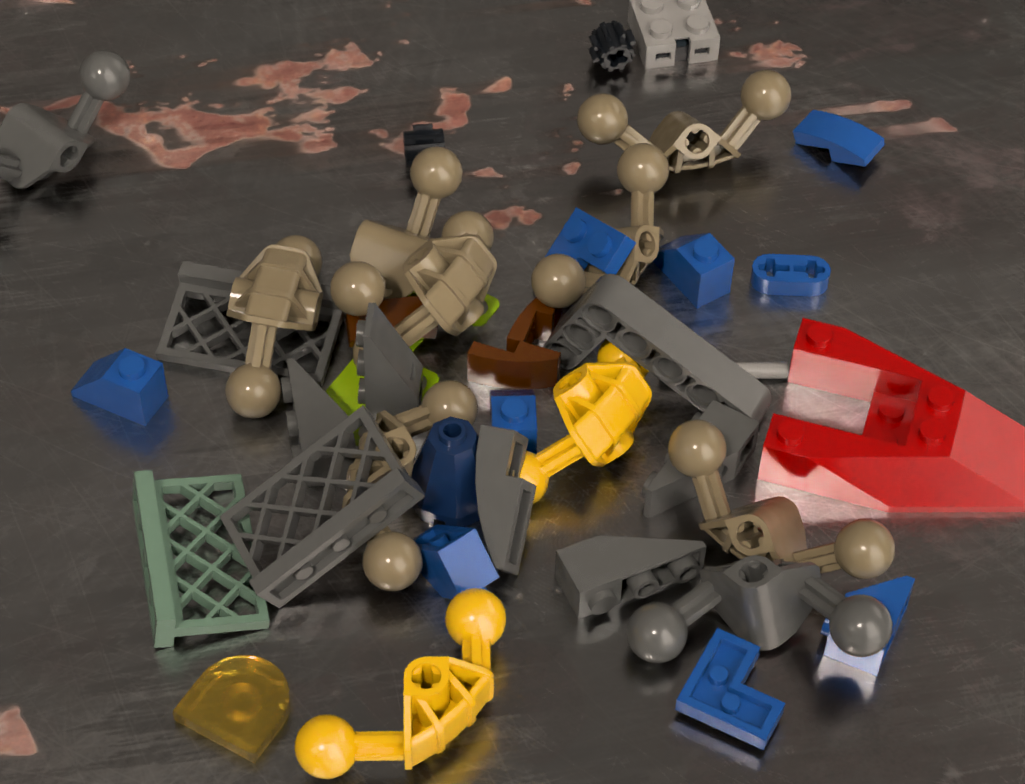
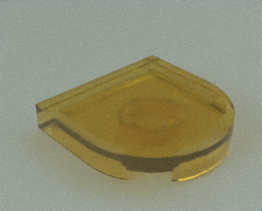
(237, 704)

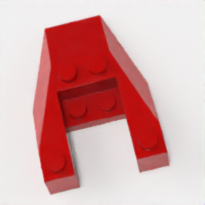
(921, 442)

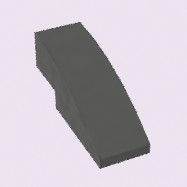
(502, 495)

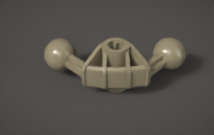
(681, 137)
(642, 171)
(383, 248)
(449, 278)
(272, 293)
(771, 525)
(393, 558)

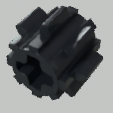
(612, 45)
(420, 138)

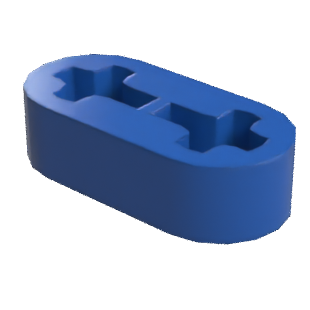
(790, 275)

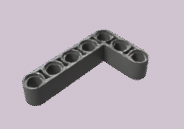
(658, 343)

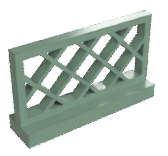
(160, 568)

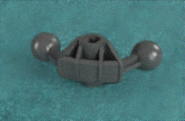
(41, 142)
(762, 605)

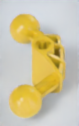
(600, 410)
(439, 698)

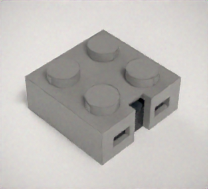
(673, 32)

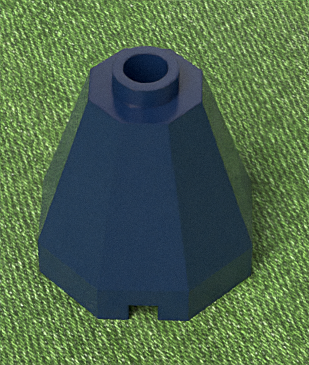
(448, 473)

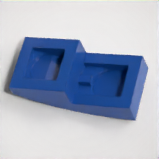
(844, 138)

